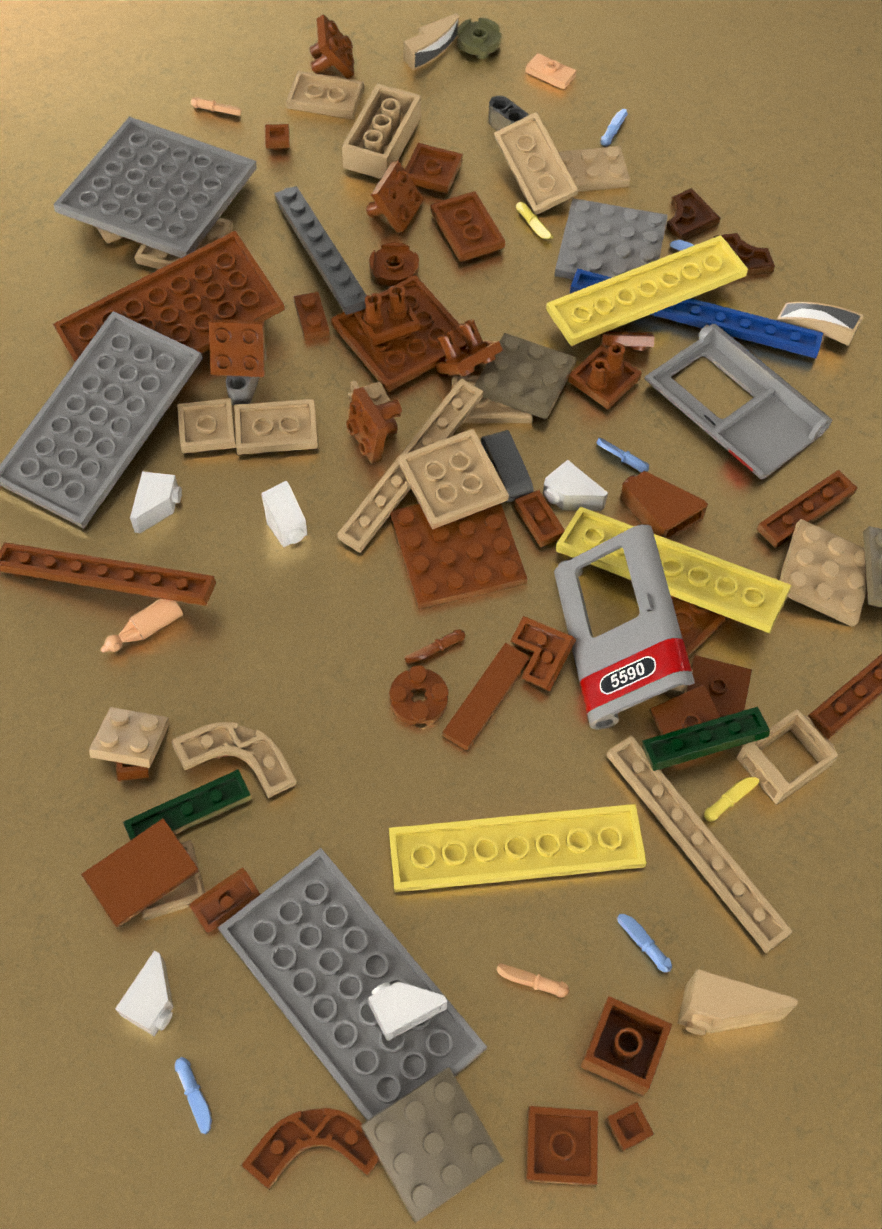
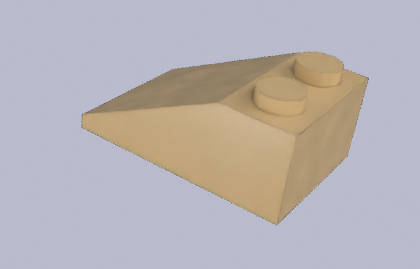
(724, 1004)

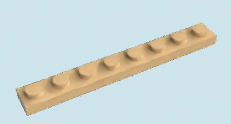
(394, 485)
(700, 845)

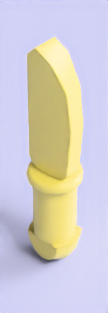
(538, 227)
(728, 799)

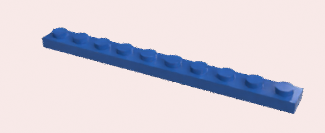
(734, 322)

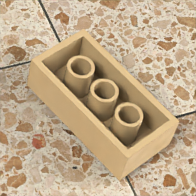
(381, 131)

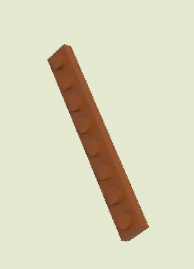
(106, 573)

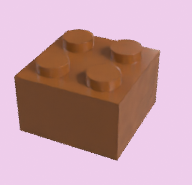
(626, 1046)

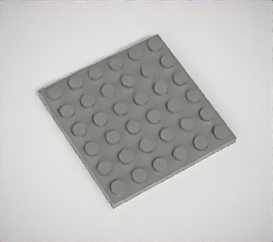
(156, 187)

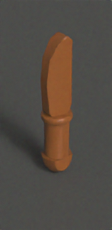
(439, 645)

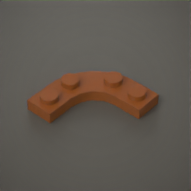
(306, 1130)

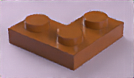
(549, 649)

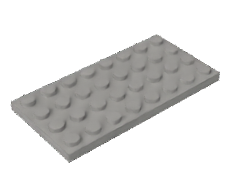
(97, 419)
(319, 961)

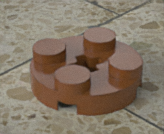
(391, 275)
(419, 712)

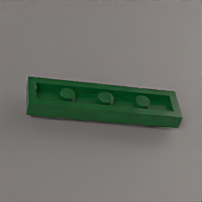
(705, 738)
(194, 805)

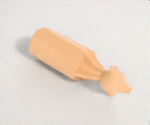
(144, 624)

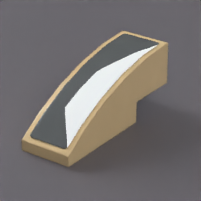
(431, 41)
(830, 320)

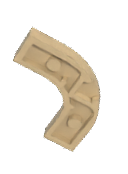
(158, 259)
(241, 742)

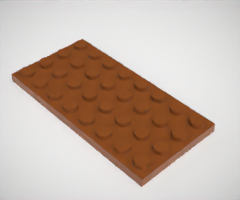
(182, 298)

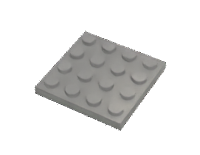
(608, 239)

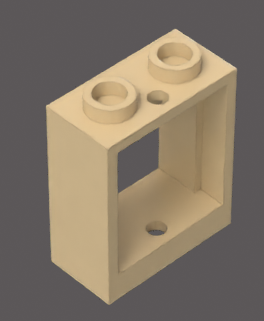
(769, 777)

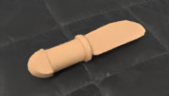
(213, 106)
(530, 979)

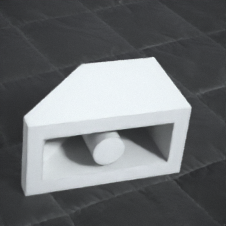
(572, 488)
(154, 500)
(284, 514)
(149, 997)
(403, 1007)

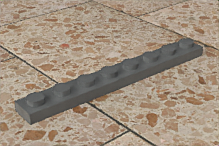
(321, 250)

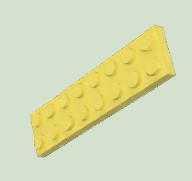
(646, 290)
(688, 572)
(516, 848)

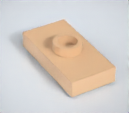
(550, 71)

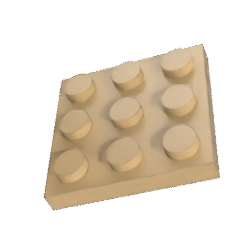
(453, 478)
(825, 573)

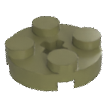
(470, 38)

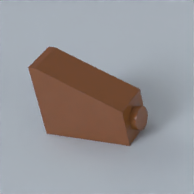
(661, 504)

